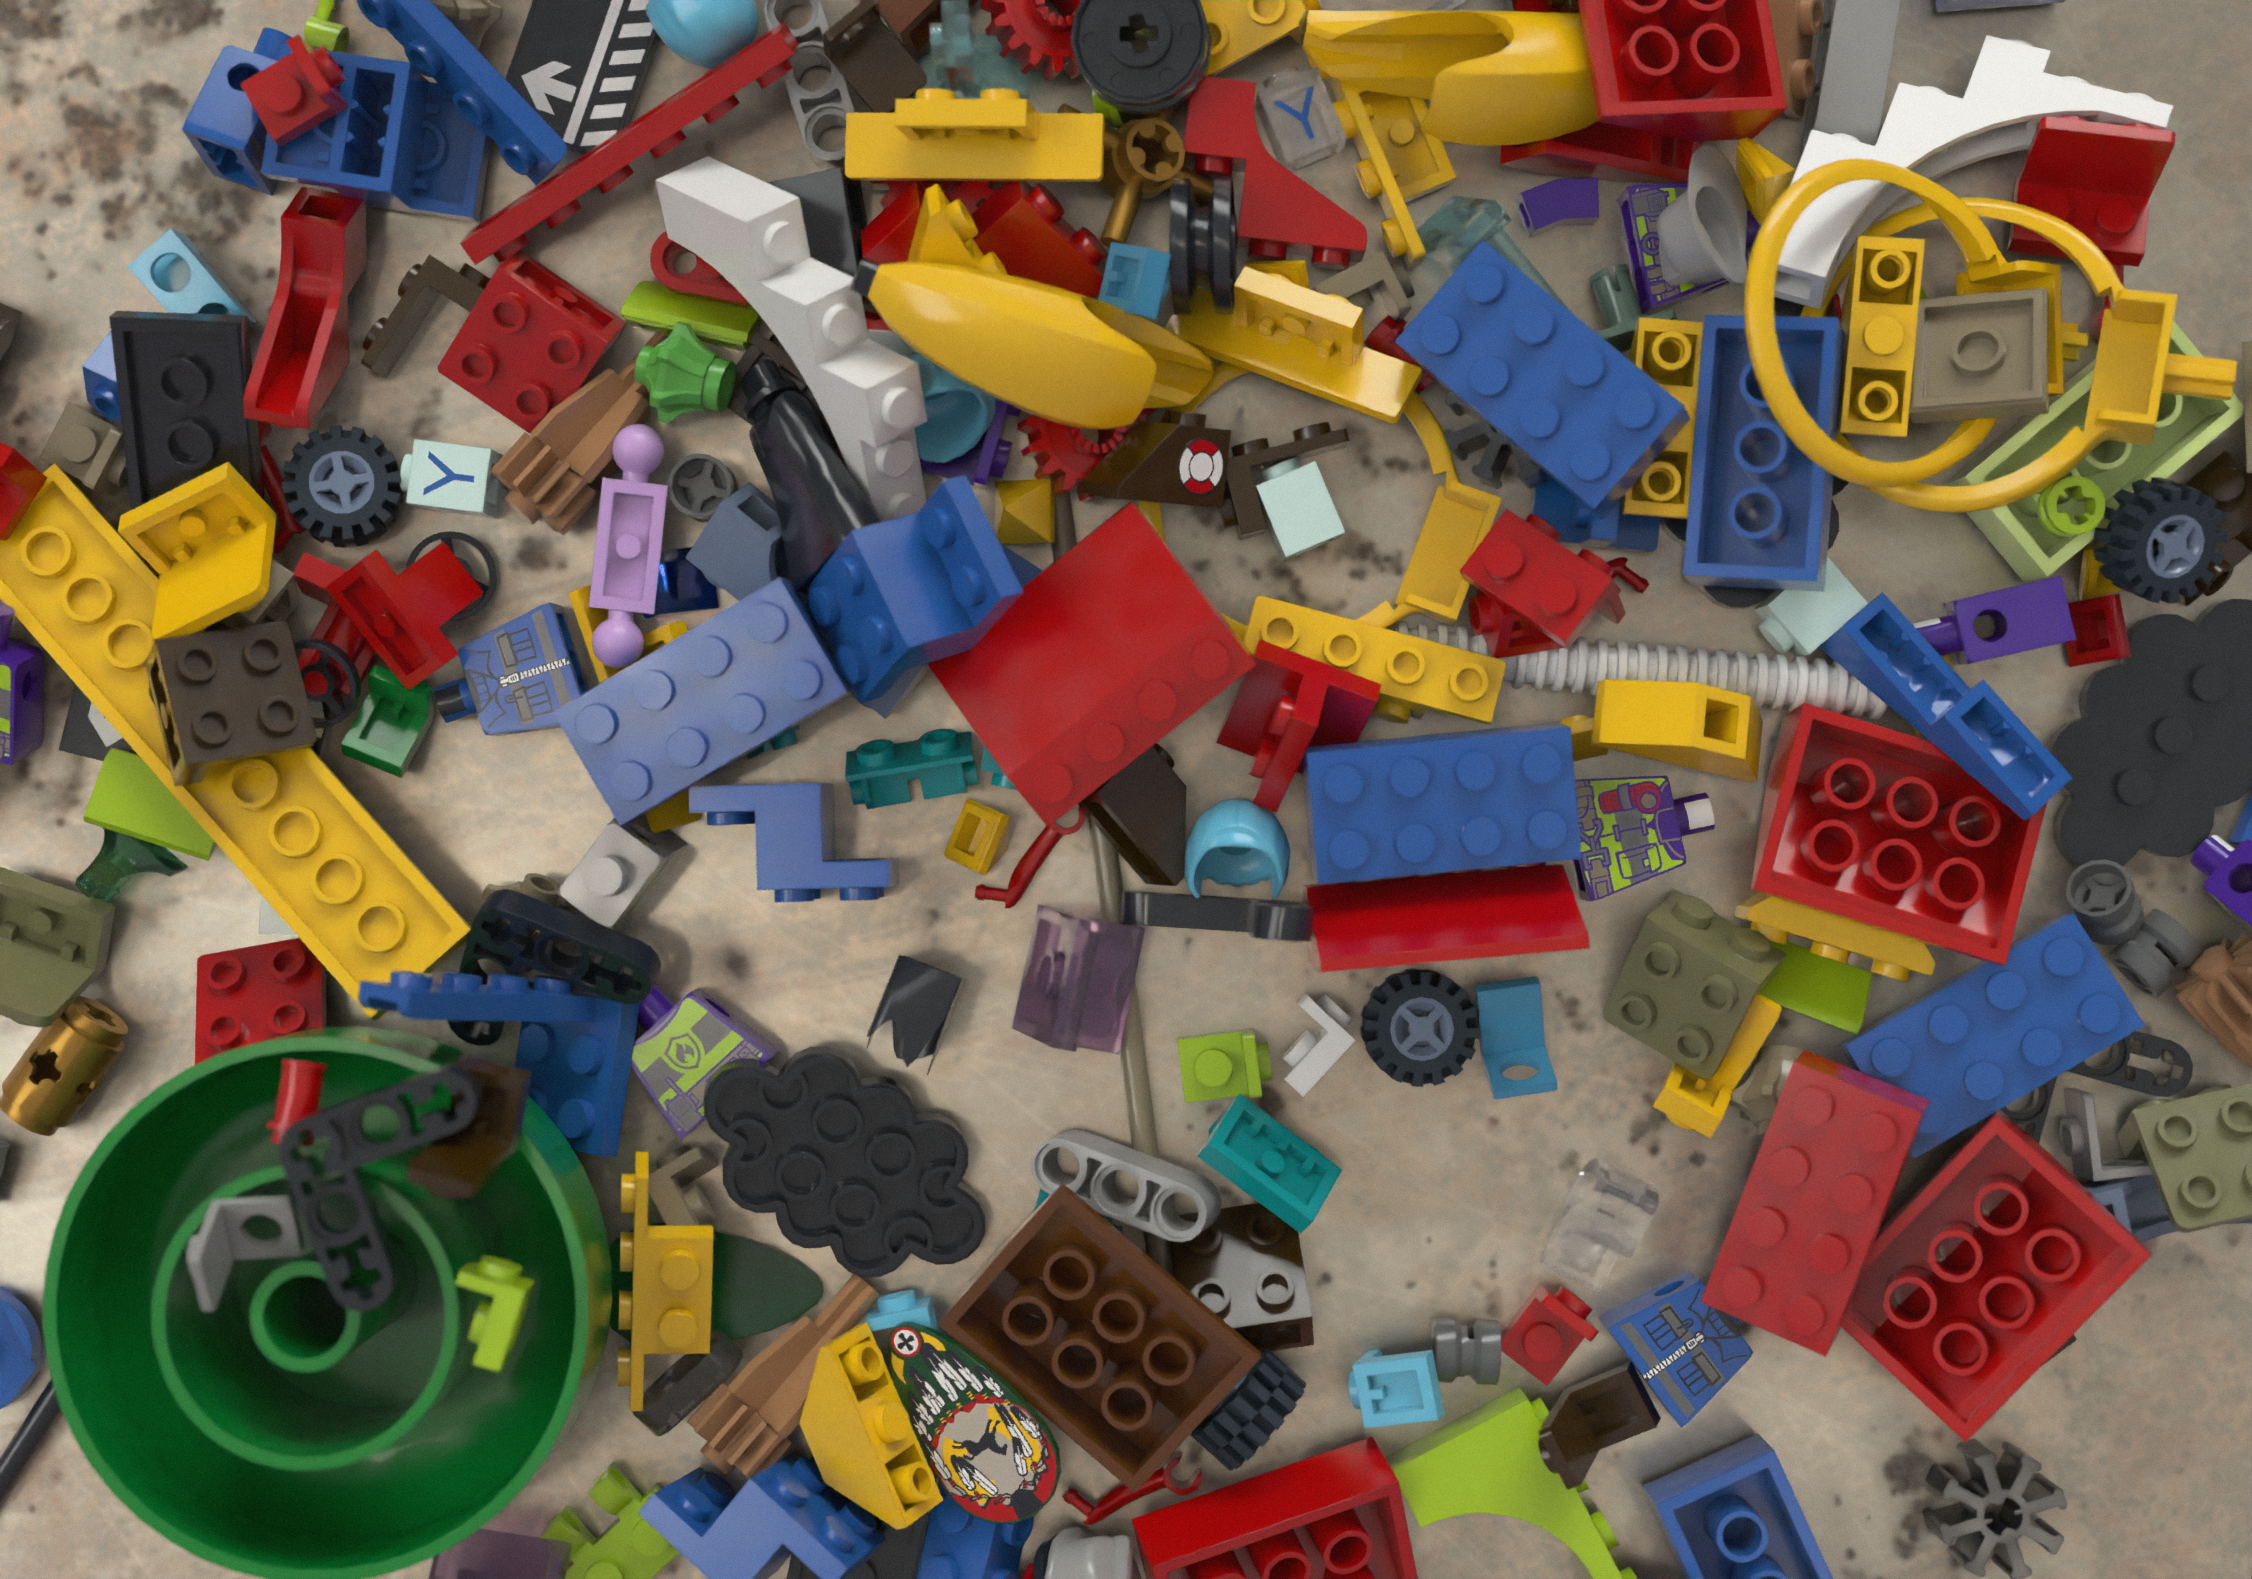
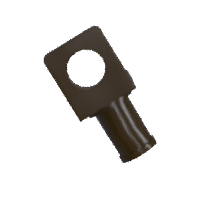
(872, 58)

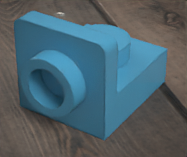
(1136, 279)

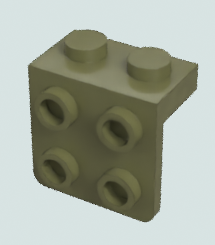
(49, 947)
(1690, 982)
(2197, 1154)

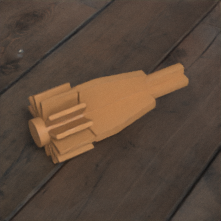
(563, 461)
(2221, 994)
(762, 1406)

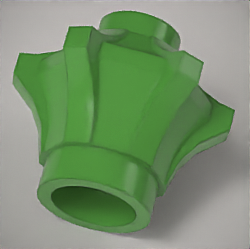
(684, 375)

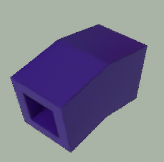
(1559, 204)

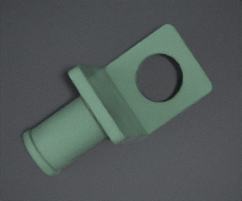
(1620, 306)

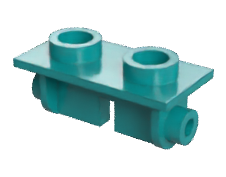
(881, 769)

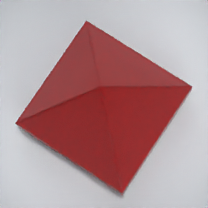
(2098, 631)

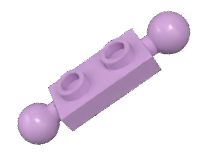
(628, 546)

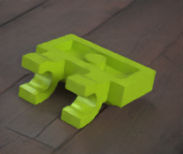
(626, 1548)

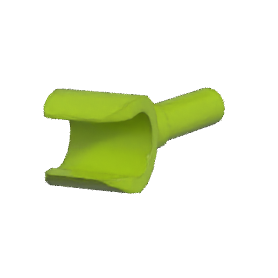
(321, 31)

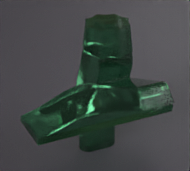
(120, 859)

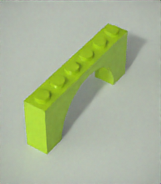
(1495, 1467)

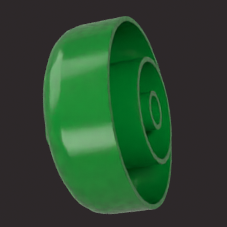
(282, 1419)

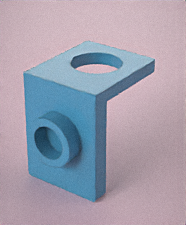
(1513, 1036)

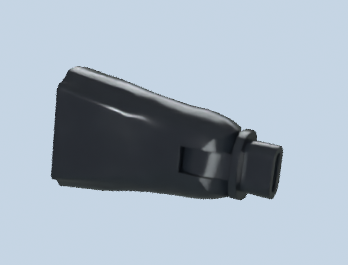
(808, 480)

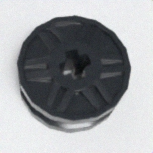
(1145, 80)
(1203, 246)

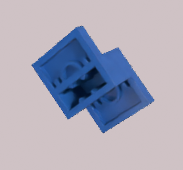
(392, 144)
(913, 589)
(795, 840)
(768, 1520)

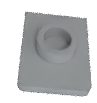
(2081, 1142)
(226, 1240)

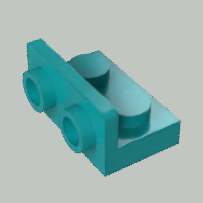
(1269, 1163)

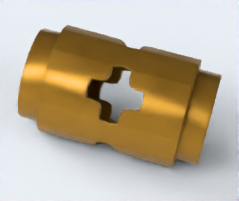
(63, 1067)

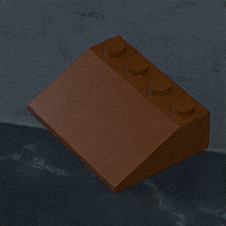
(1098, 1337)

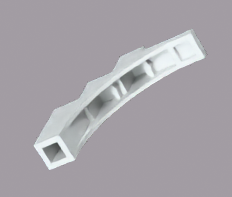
(1933, 137)
(762, 248)

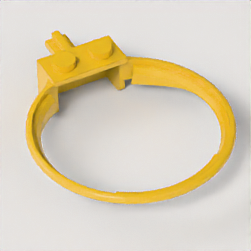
(1985, 274)
(2127, 375)
(1450, 534)

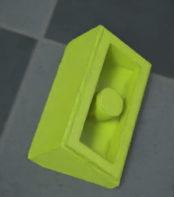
(714, 323)
(138, 804)
(1820, 988)

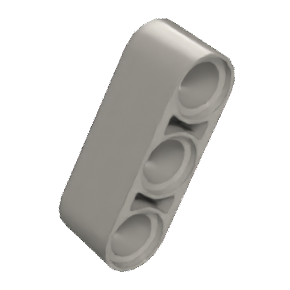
(1852, 68)
(816, 108)
(1156, 1180)

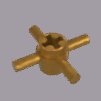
(1125, 150)

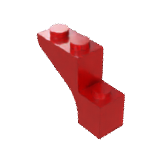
(1277, 207)
(1016, 224)
(307, 325)

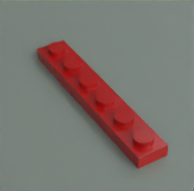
(655, 132)

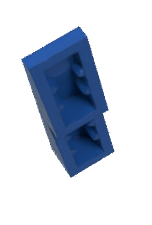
(1962, 721)

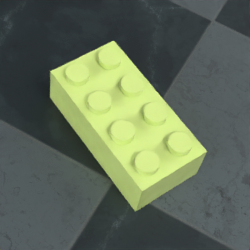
(2180, 432)

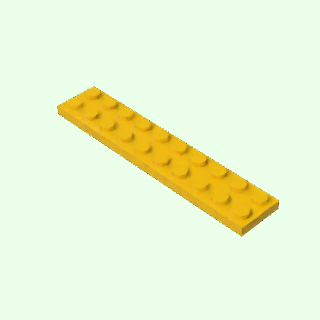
(272, 814)

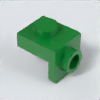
(390, 723)

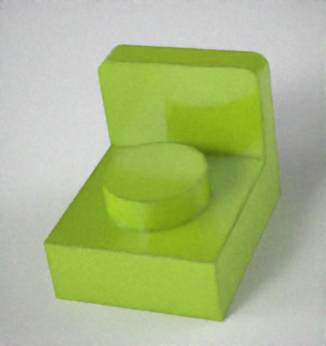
(1223, 1065)
(498, 1322)

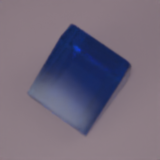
(681, 587)

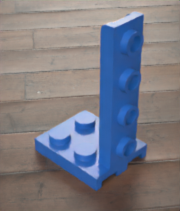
(473, 83)
(567, 1039)

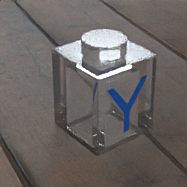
(1299, 118)

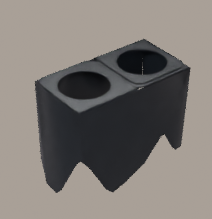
(920, 1006)

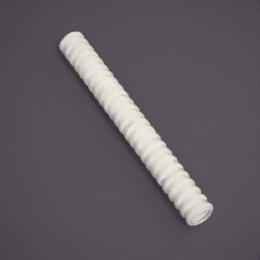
(1765, 680)

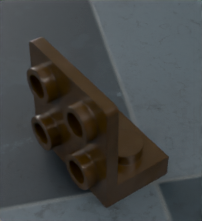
(228, 697)
(1249, 1275)

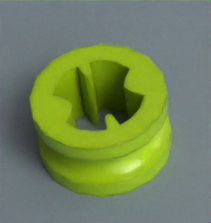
(2081, 490)

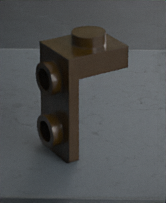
(418, 294)
(1241, 500)
(468, 1159)
(1592, 1418)

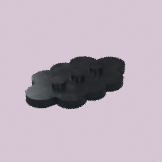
(2159, 739)
(844, 1161)

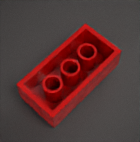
(1815, 1201)

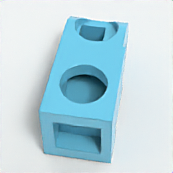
(184, 280)

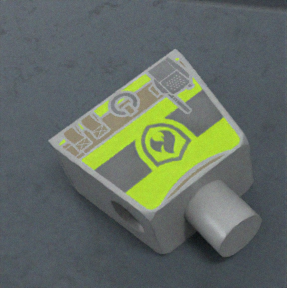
(620, 872)

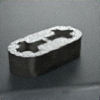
(688, 1384)

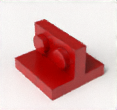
(1291, 706)

